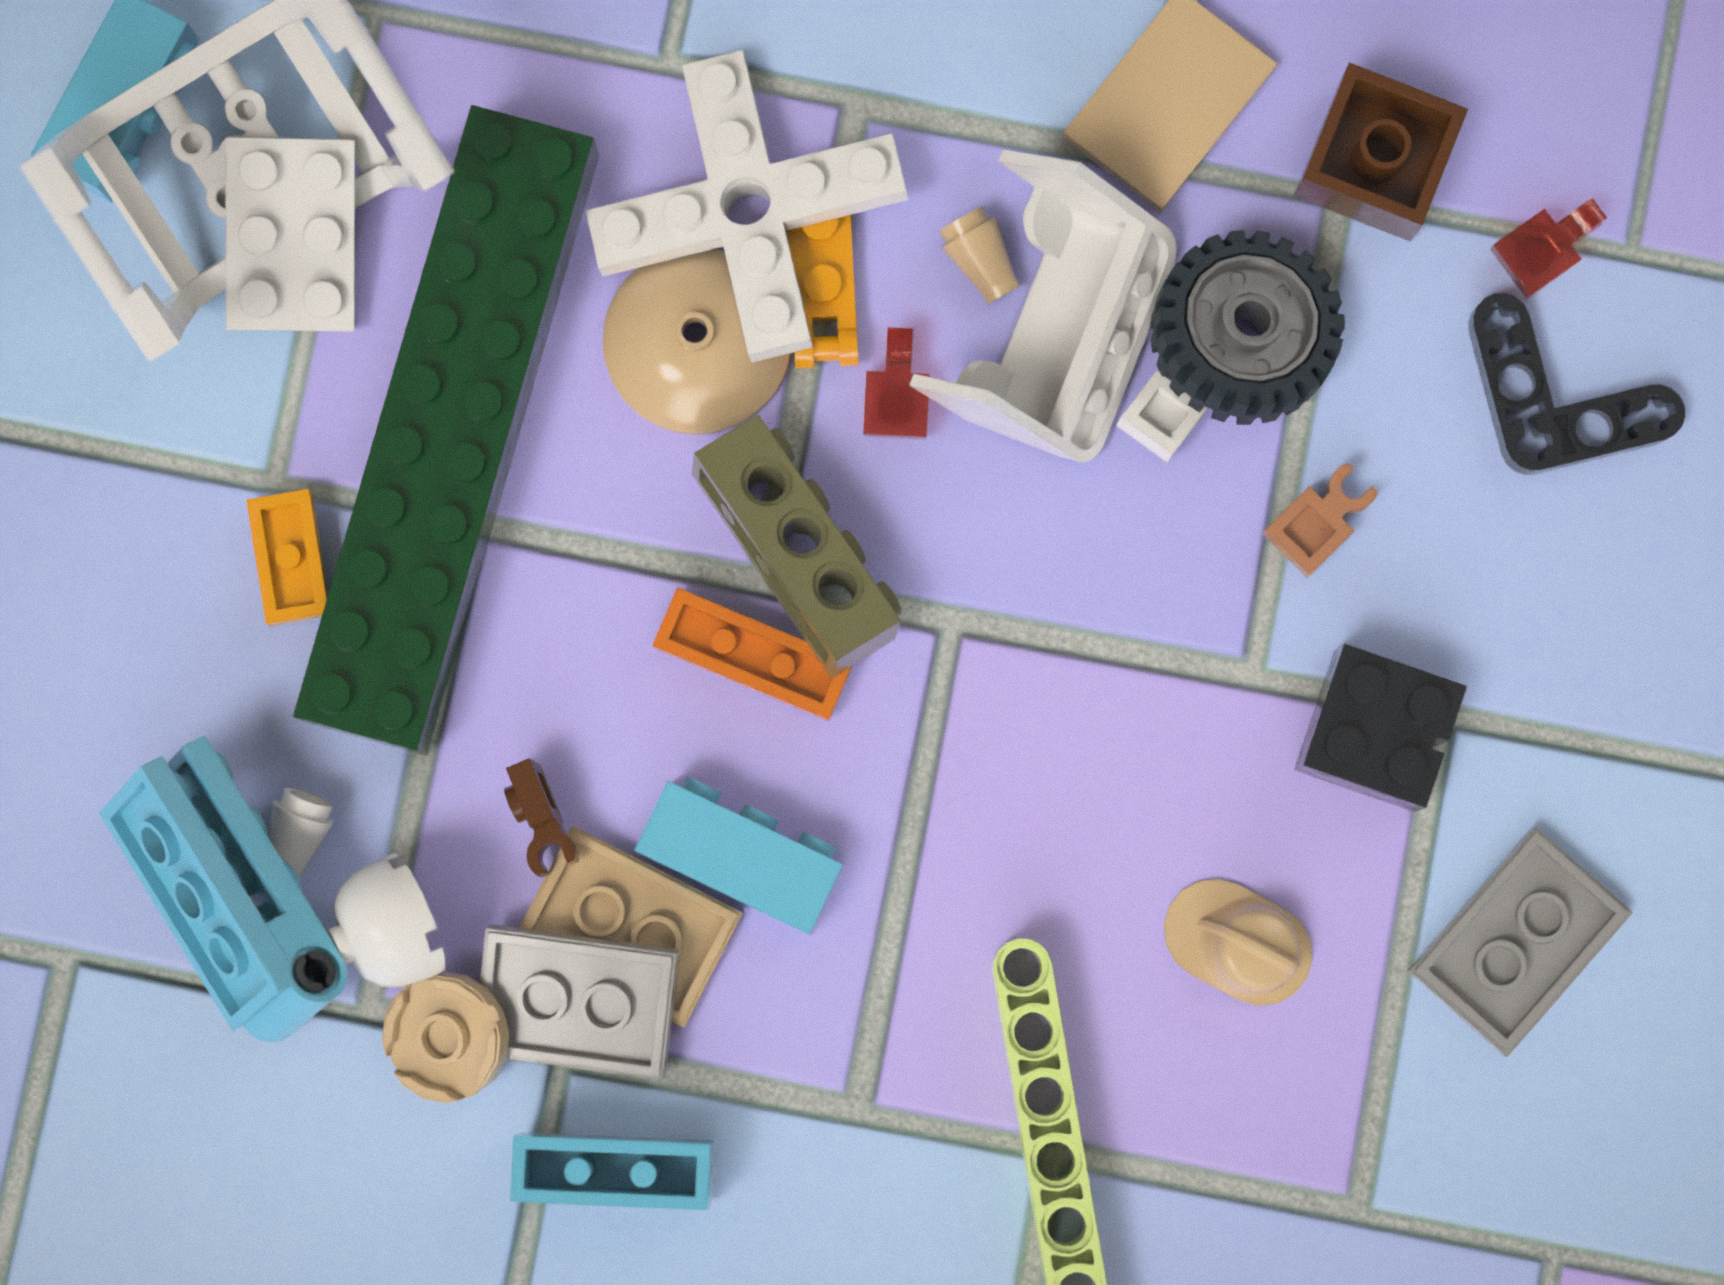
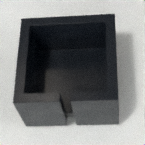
(1380, 728)

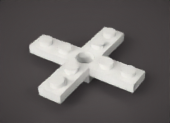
(738, 165)

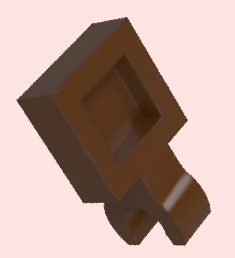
(533, 801)

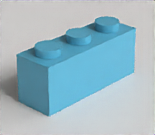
(126, 49)
(740, 854)
(612, 1171)

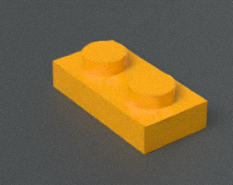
(288, 556)

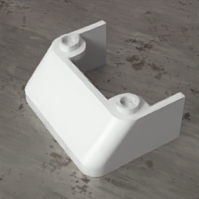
(1079, 318)

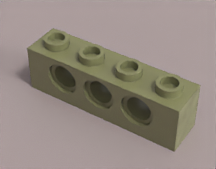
(835, 633)

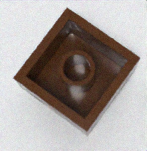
(1381, 152)

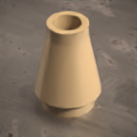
(980, 253)

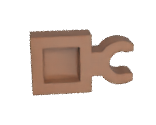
(1314, 525)

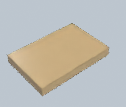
(1169, 101)
(632, 902)

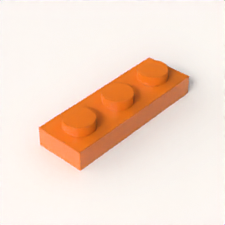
(748, 654)

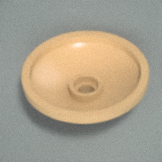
(680, 382)

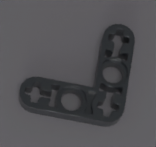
(1558, 423)

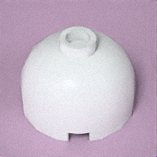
(385, 926)

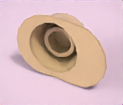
(1238, 942)

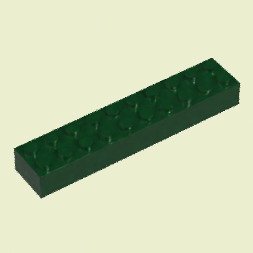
(448, 431)

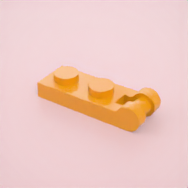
(826, 283)

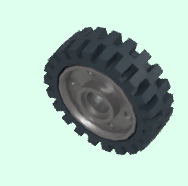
(1254, 283)

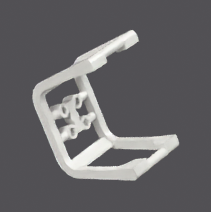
(159, 324)

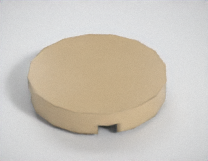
(446, 1037)

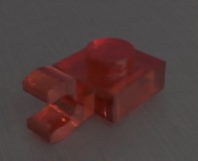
(1543, 249)
(890, 403)

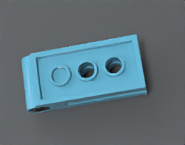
(226, 892)

